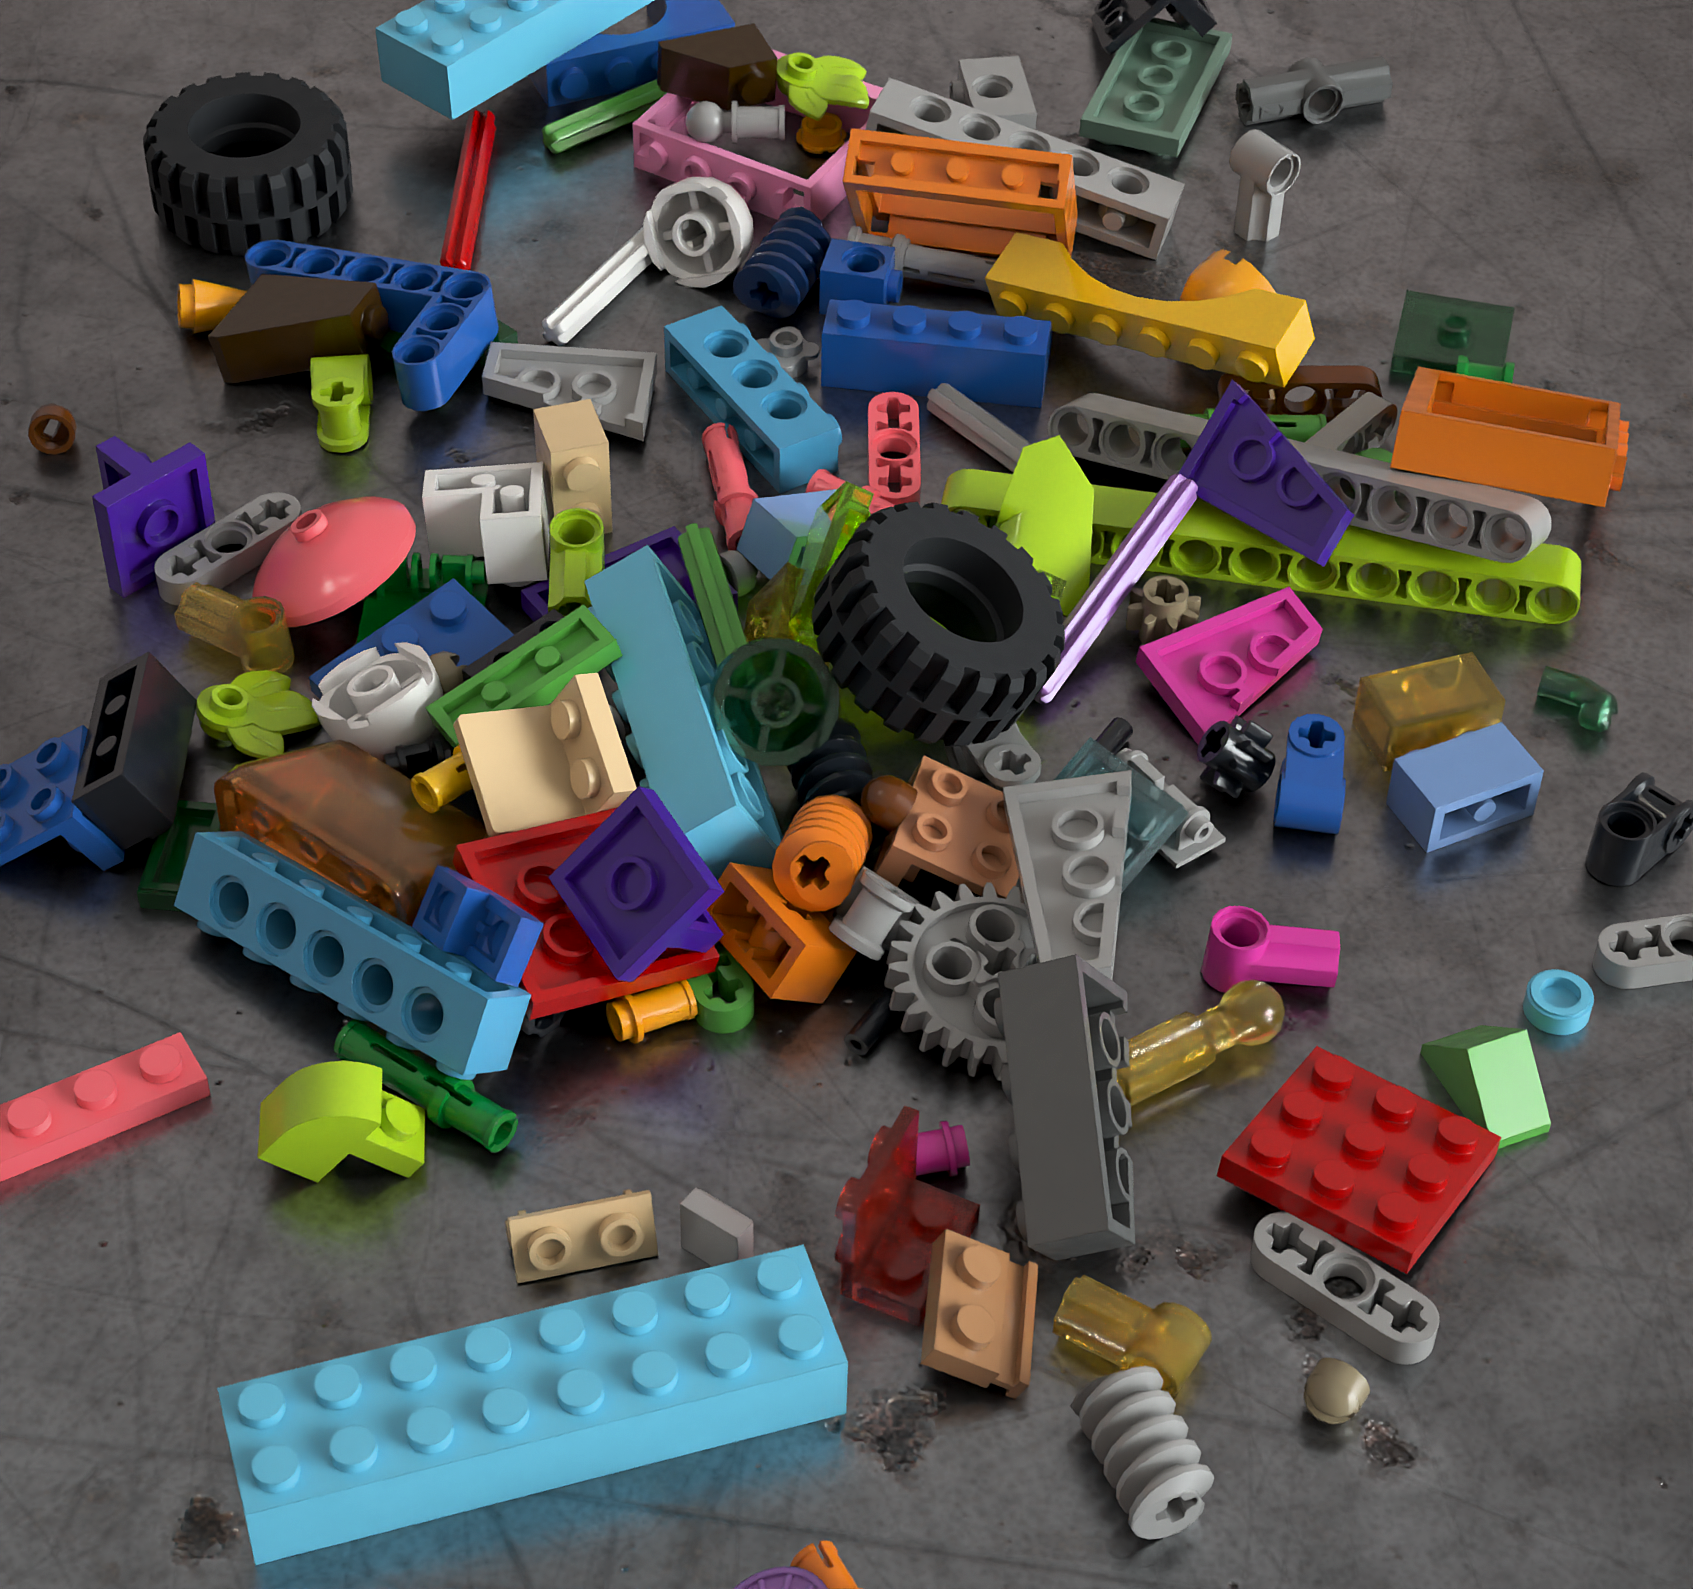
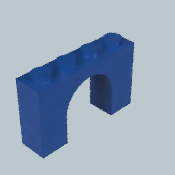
(628, 60)

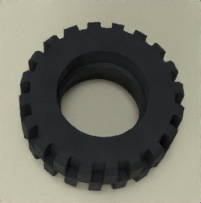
(248, 162)
(902, 664)

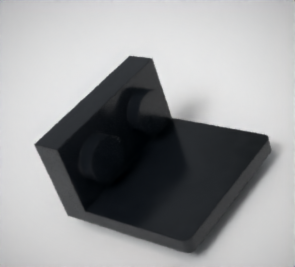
(1121, 19)

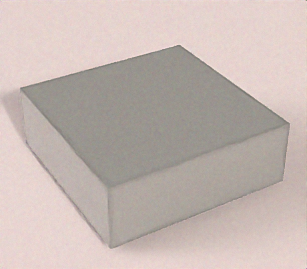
(714, 1229)

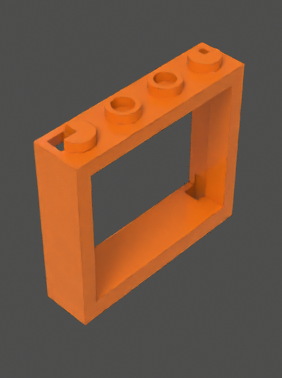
(958, 191)
(1512, 437)

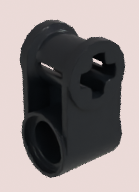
(1637, 832)

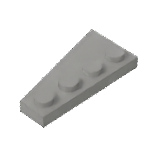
(1071, 862)

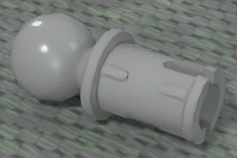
(708, 122)

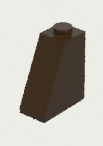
(294, 319)

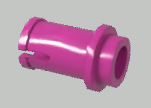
(942, 1150)

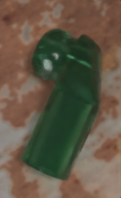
(1577, 690)

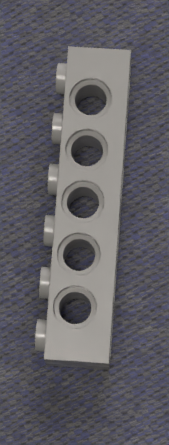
(1112, 196)

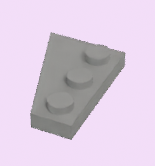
(546, 376)

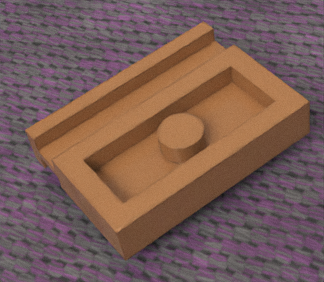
(979, 1314)

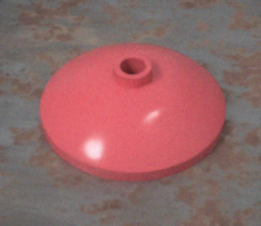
(335, 557)

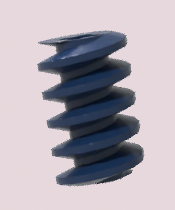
(783, 264)

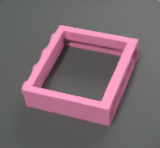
(668, 152)

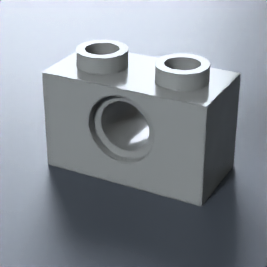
(995, 87)

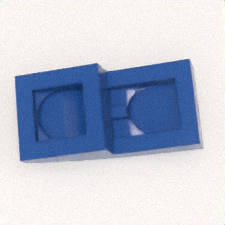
(478, 925)

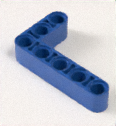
(440, 309)

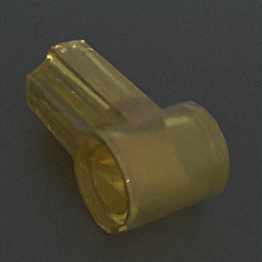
(247, 628)
(1132, 1332)

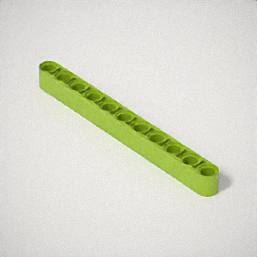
(1363, 565)

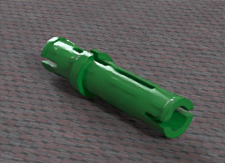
(445, 1098)

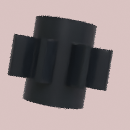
(1236, 756)

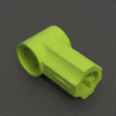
(574, 557)

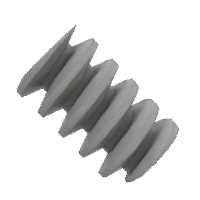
(1144, 1450)

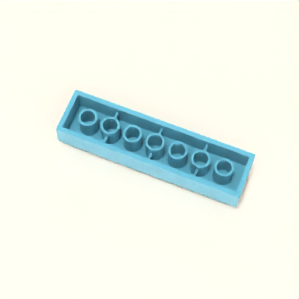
(531, 1402)

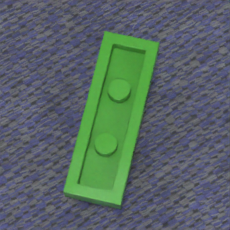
(530, 673)

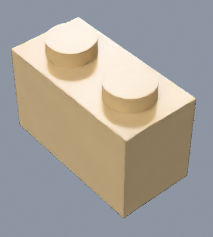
(574, 459)

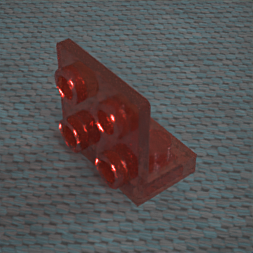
(893, 1223)

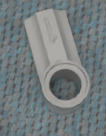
(1265, 175)

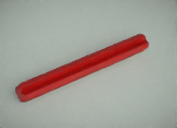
(468, 191)

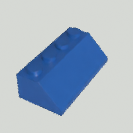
(920, 348)

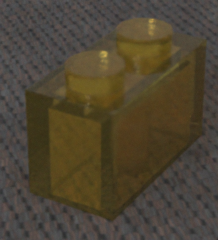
(1424, 706)

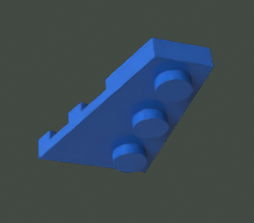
(440, 622)

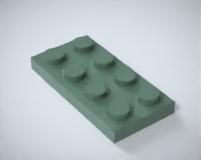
(1155, 88)

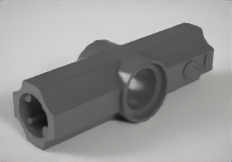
(1313, 90)

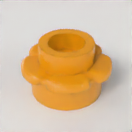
(821, 134)

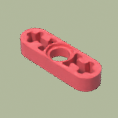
(902, 439)

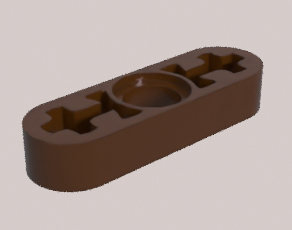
(1339, 378)

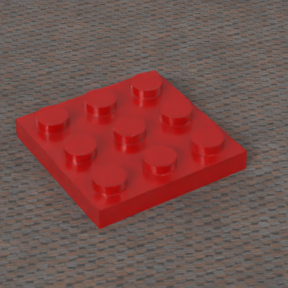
(565, 964)
(1359, 1158)

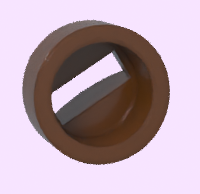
(64, 433)
(887, 801)

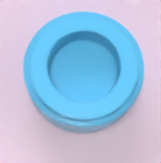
(1558, 1002)

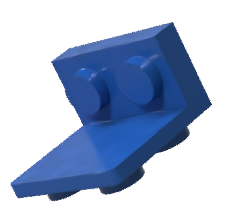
(38, 803)

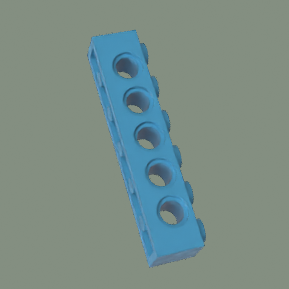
(351, 953)

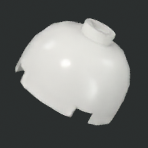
(698, 231)
(380, 699)

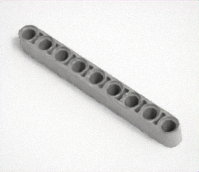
(1372, 479)

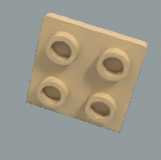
(546, 759)

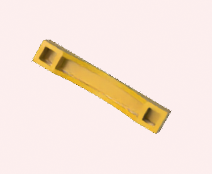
(1240, 334)

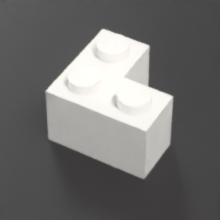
(491, 514)

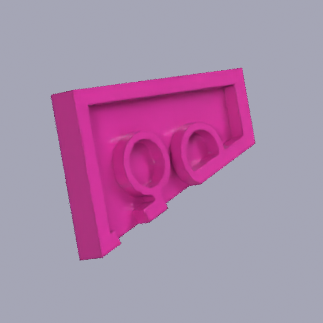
(1230, 659)

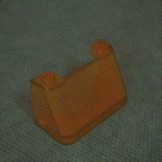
(346, 821)

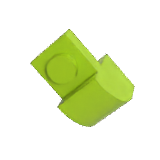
(337, 1112)

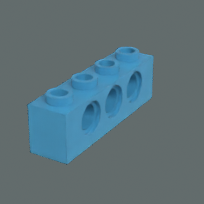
(746, 387)

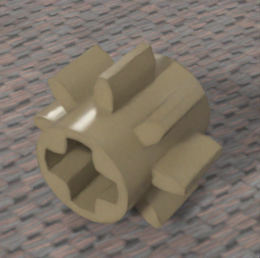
(1161, 608)

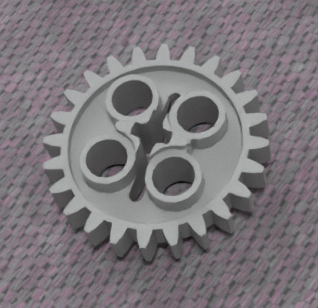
(955, 944)

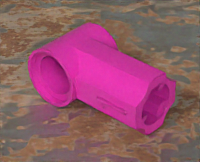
(1247, 947)

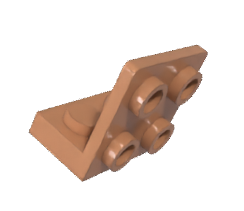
(952, 832)

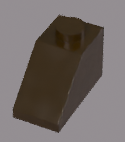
(719, 67)

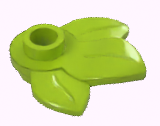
(821, 82)
(255, 712)

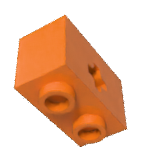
(774, 941)

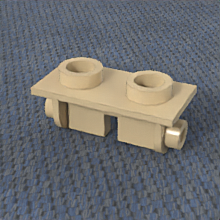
(582, 1236)

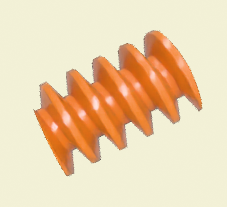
(822, 853)

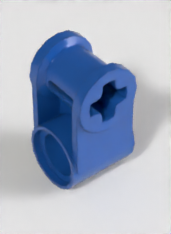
(1311, 776)

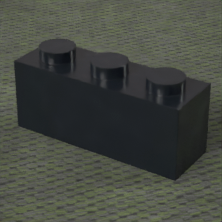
(135, 752)

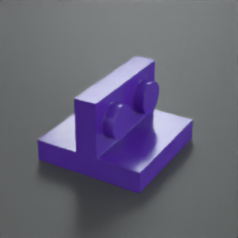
(147, 508)
(639, 887)

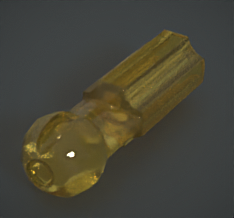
(1188, 1043)

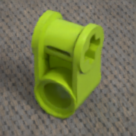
(343, 399)

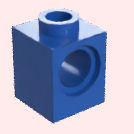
(859, 273)

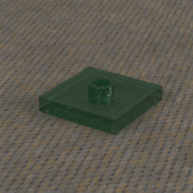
(1442, 327)

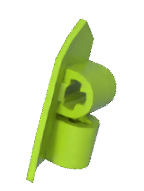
(1051, 515)

